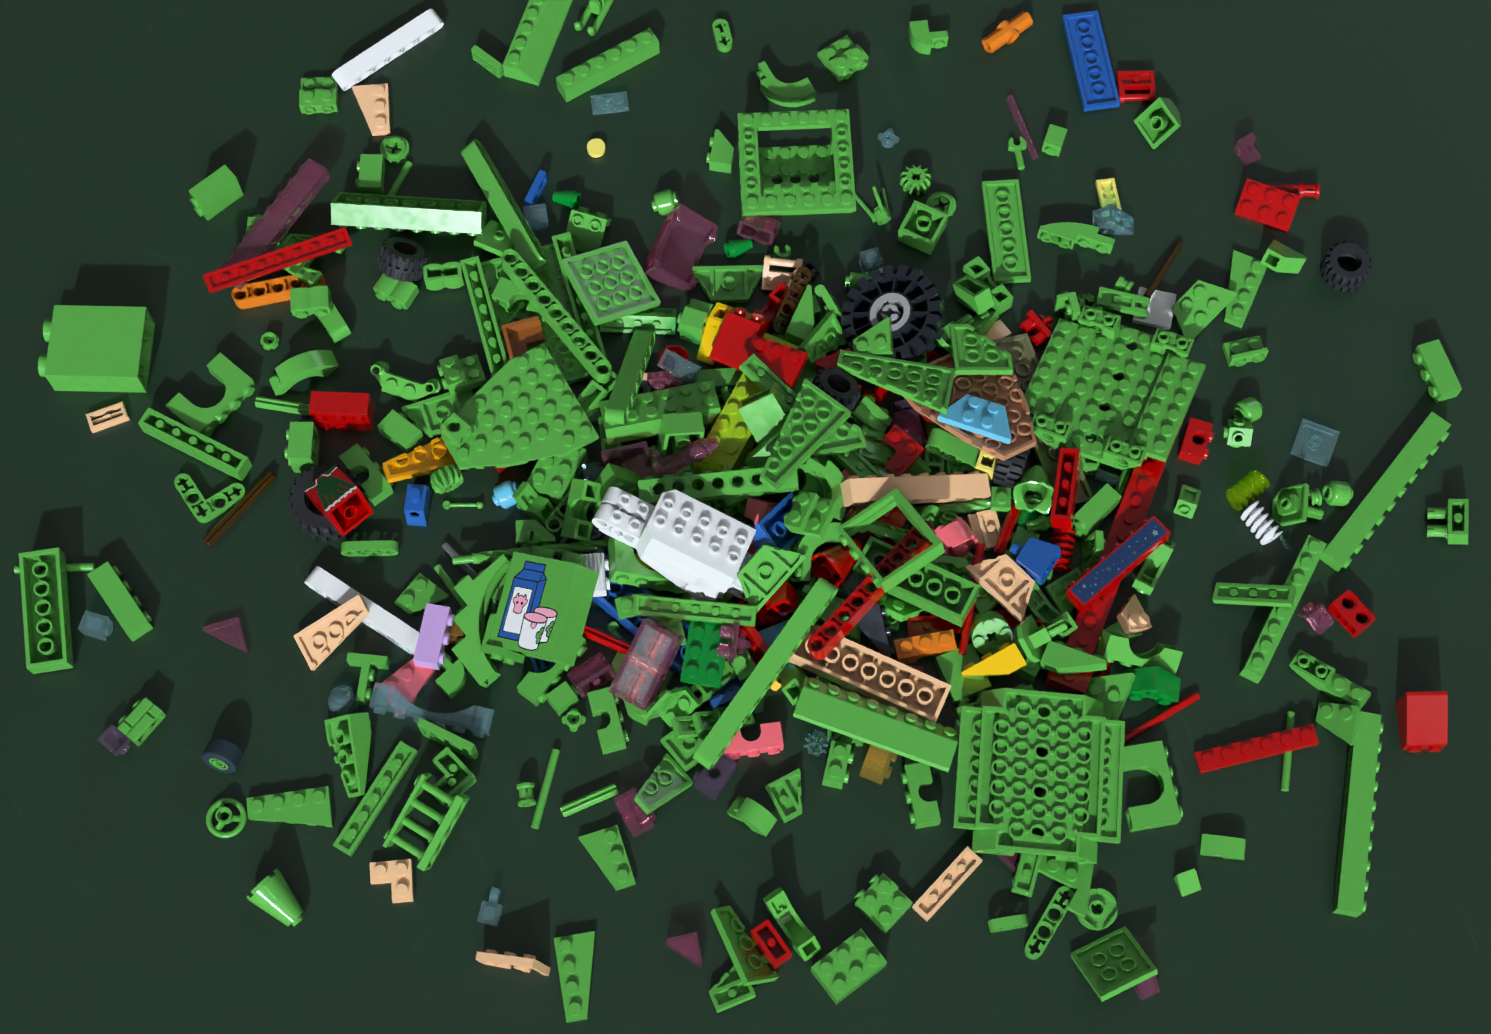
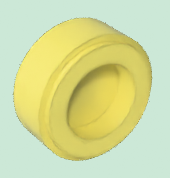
(596, 148)

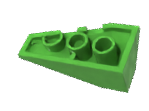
(351, 742)

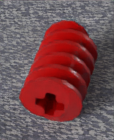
(1063, 539)

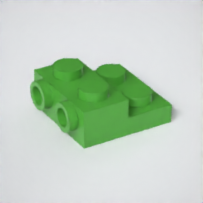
(843, 58)
(318, 95)
(461, 374)
(810, 514)
(882, 902)

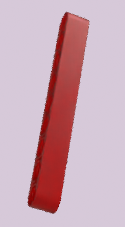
(862, 595)

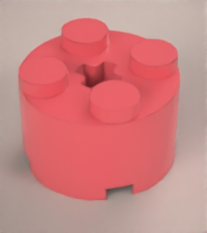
(956, 538)

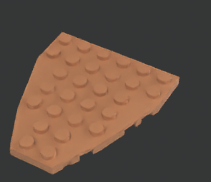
(994, 388)

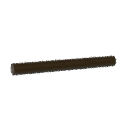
(1163, 269)

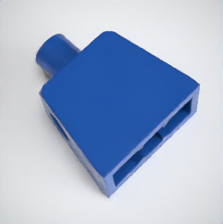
(418, 501)
(1036, 558)

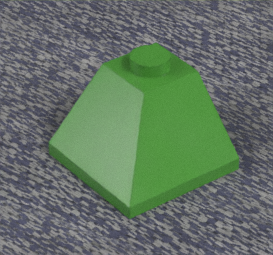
(1158, 121)

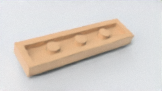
(947, 884)

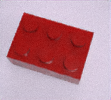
(342, 410)

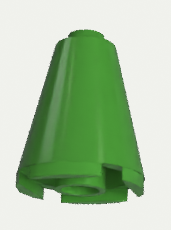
(277, 899)

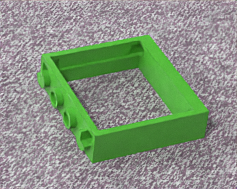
(872, 513)

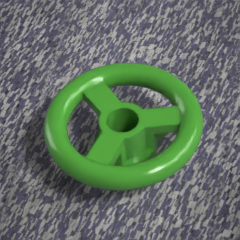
(231, 818)

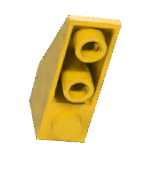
(711, 332)
(999, 664)

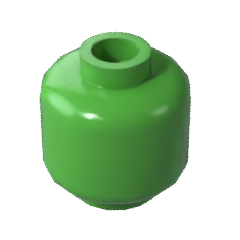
(665, 201)
(1248, 409)
(1337, 493)

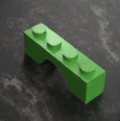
(1116, 647)
(537, 685)

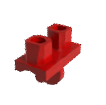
(1040, 325)

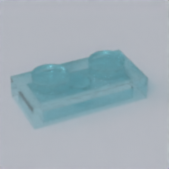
(609, 103)

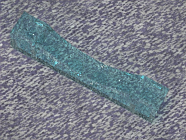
(474, 719)

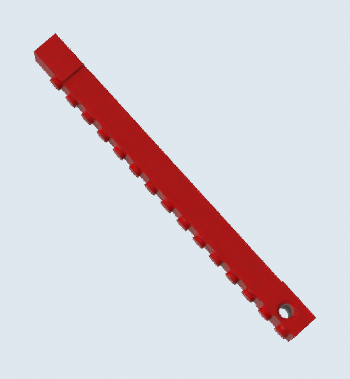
(1091, 622)

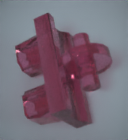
(731, 633)

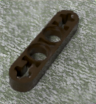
(788, 299)

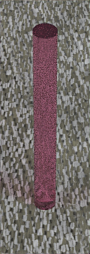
(1022, 127)

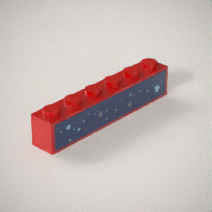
(1117, 564)

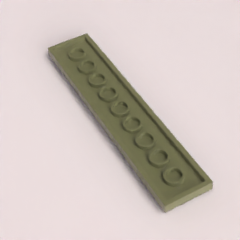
(1024, 367)

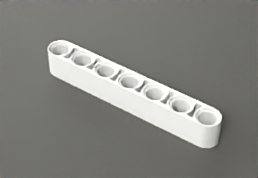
(387, 49)
(378, 618)

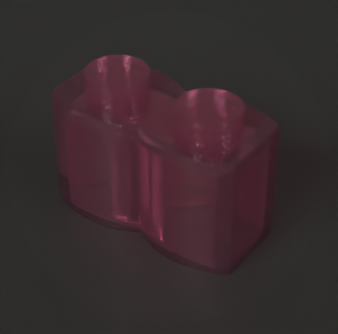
(759, 228)

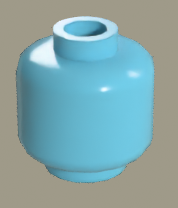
(503, 494)

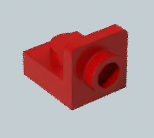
(878, 394)

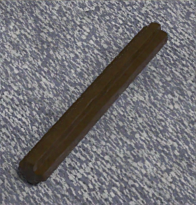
(242, 505)

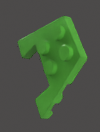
(301, 270)
(1072, 874)

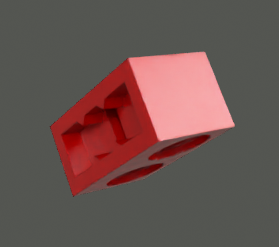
(1347, 616)

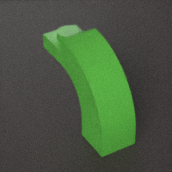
(784, 94)
(302, 366)
(830, 480)
(807, 545)
(1153, 568)
(1044, 611)
(791, 925)

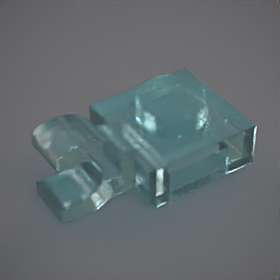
(491, 911)

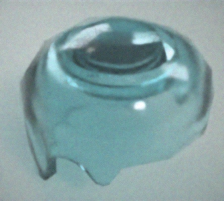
(342, 700)

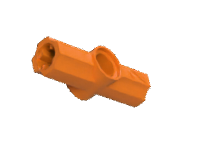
(1007, 32)

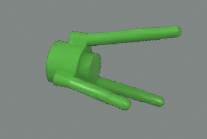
(881, 213)

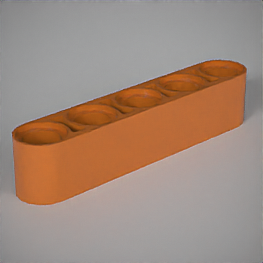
(269, 288)

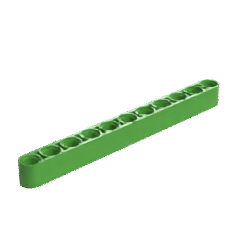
(765, 673)

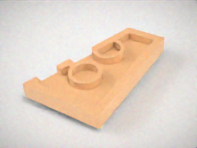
(375, 107)
(524, 963)

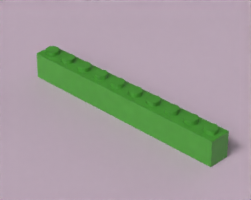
(1385, 491)
(1357, 817)

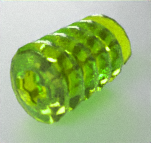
(1246, 489)

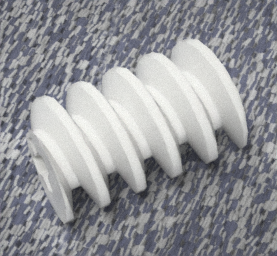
(1260, 524)

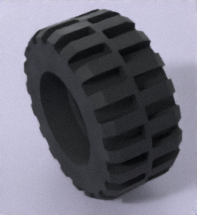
(299, 504)

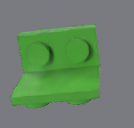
(673, 704)

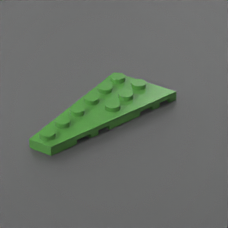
(807, 427)

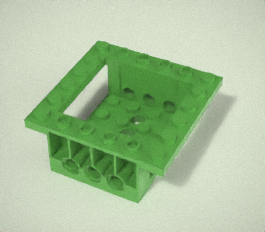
(828, 163)

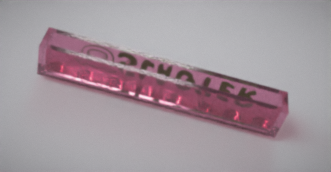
(281, 214)

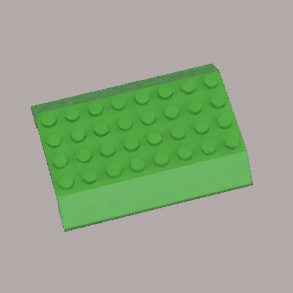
(481, 282)

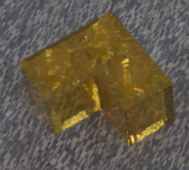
(877, 764)

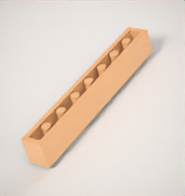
(917, 489)

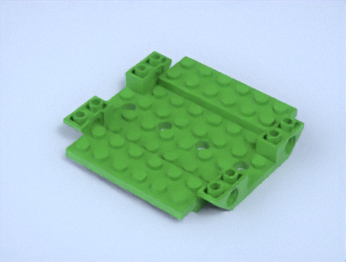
(1078, 380)
(1002, 769)

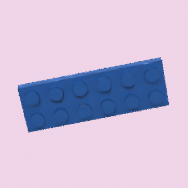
(1090, 61)

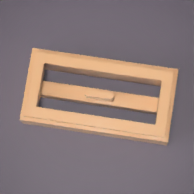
(107, 420)

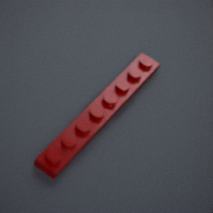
(277, 260)

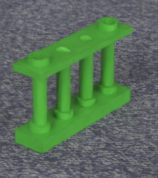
(446, 822)

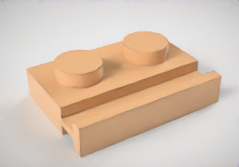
(985, 527)

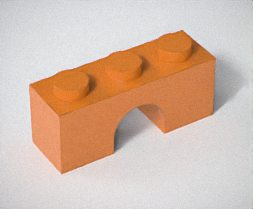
(915, 647)

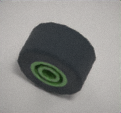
(222, 755)

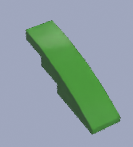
(700, 723)

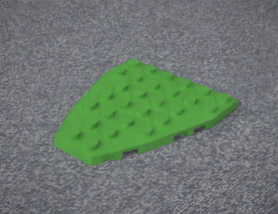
(522, 416)

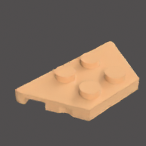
(1005, 583)

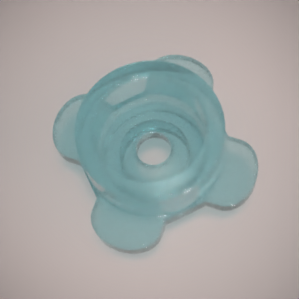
(888, 143)

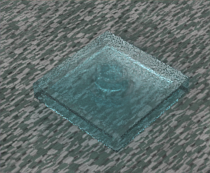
(1314, 442)

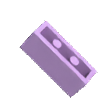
(433, 636)

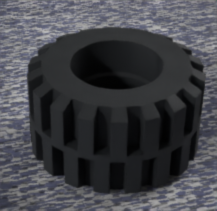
(1349, 253)
(402, 259)
(838, 386)
(1011, 470)

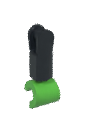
(786, 255)

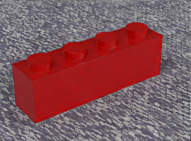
(1066, 488)

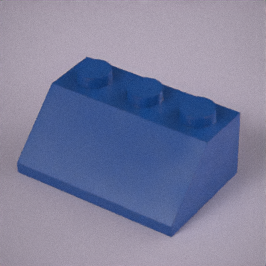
(771, 527)

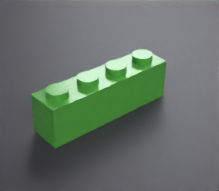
(120, 601)

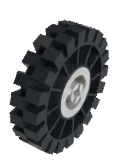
(883, 297)

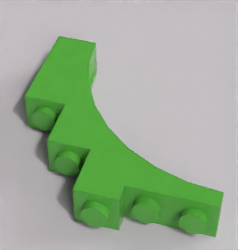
(472, 620)

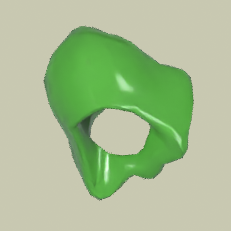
(1034, 481)

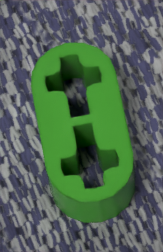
(726, 34)
(1008, 923)

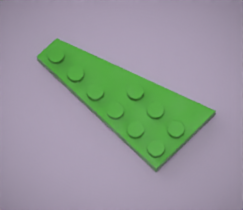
(913, 380)

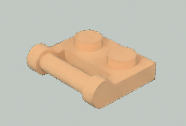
(773, 278)

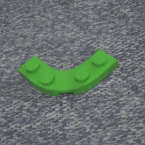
(626, 607)

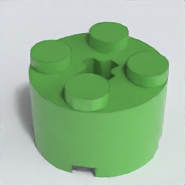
(989, 623)

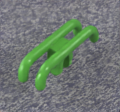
(597, 7)

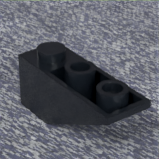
(876, 630)

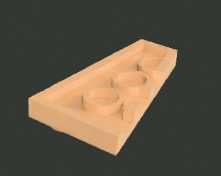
(329, 632)

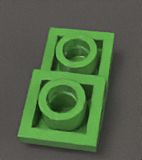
(1223, 846)

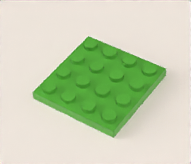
(610, 283)

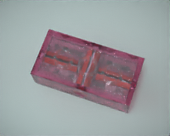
(646, 663)

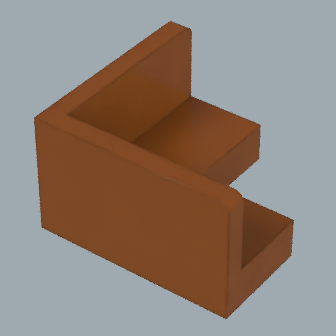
(522, 334)

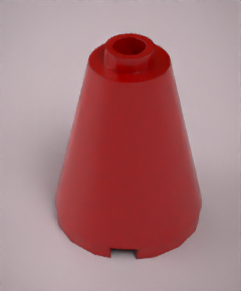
(834, 563)

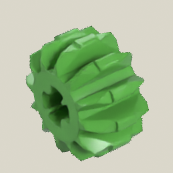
(915, 180)
(446, 479)

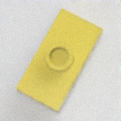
(1107, 192)

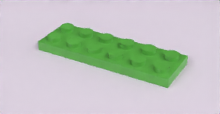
(1006, 231)

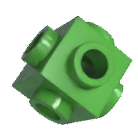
(1238, 433)

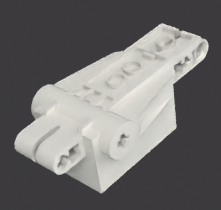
(680, 540)

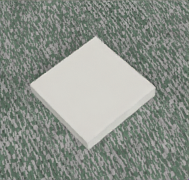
(1159, 310)

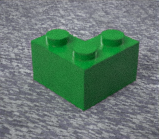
(1154, 684)

